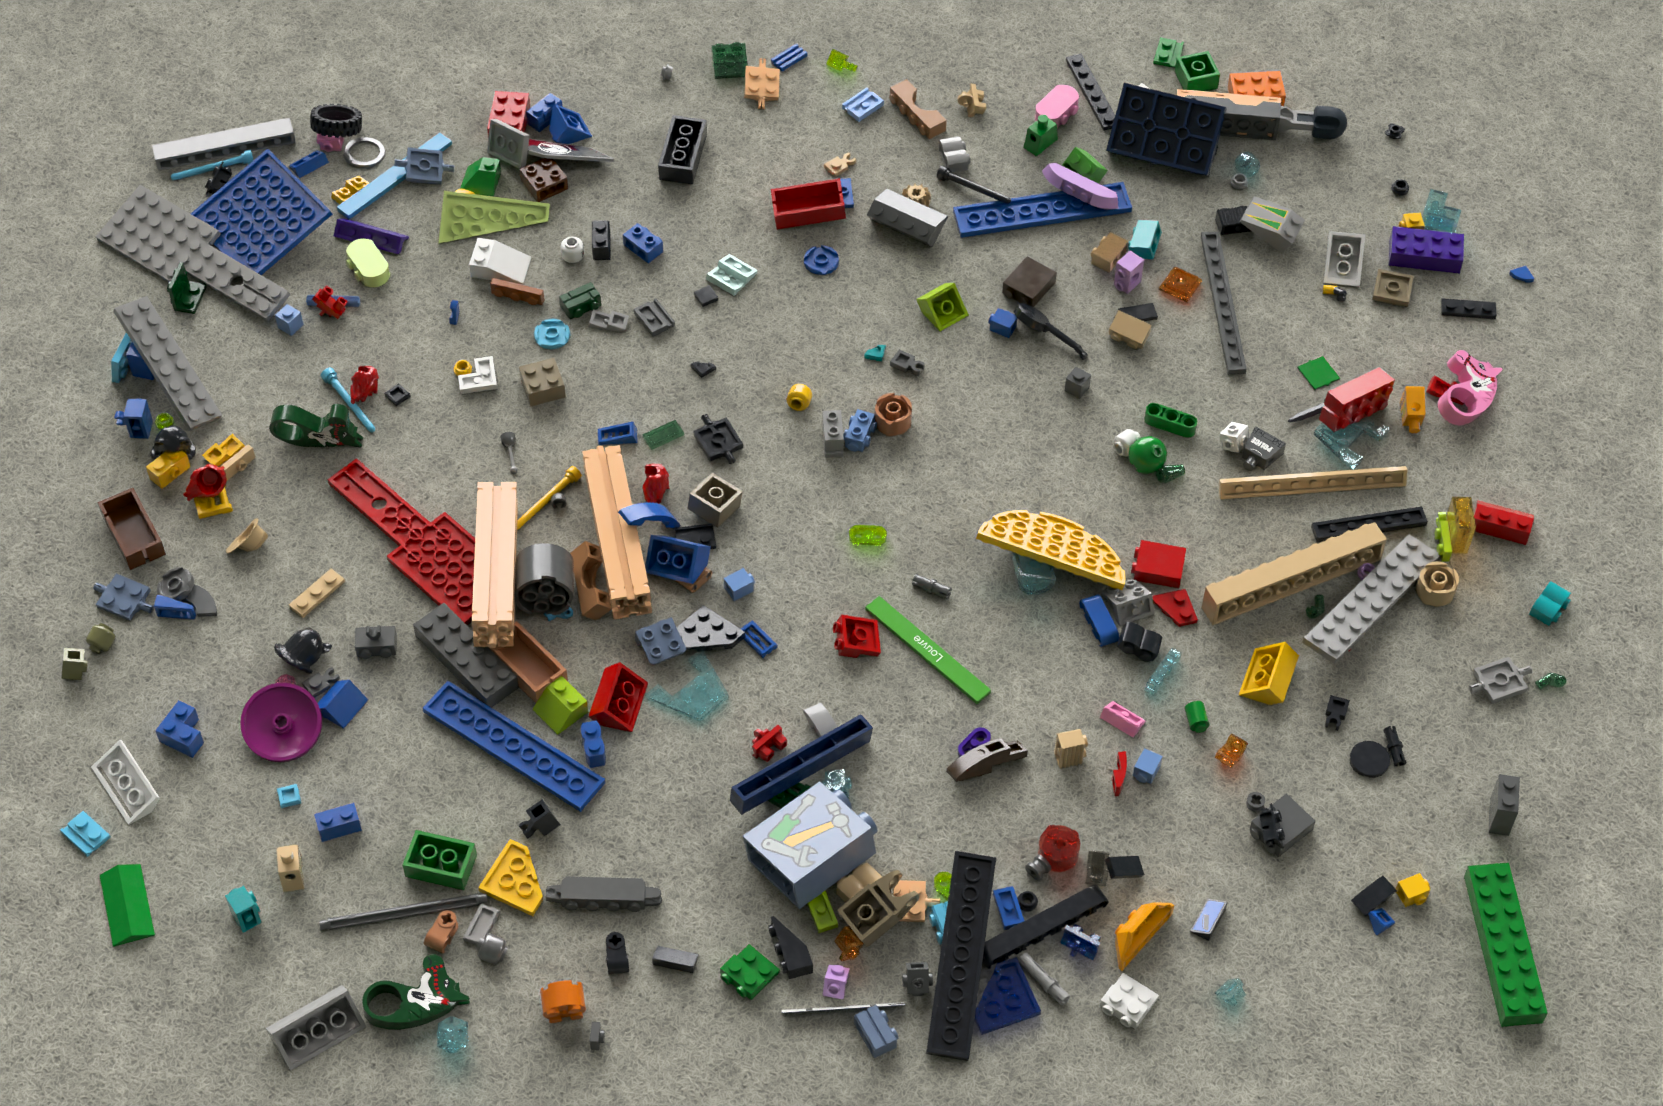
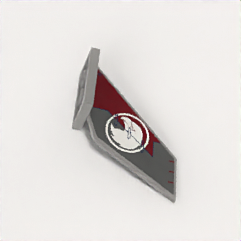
(513, 145)

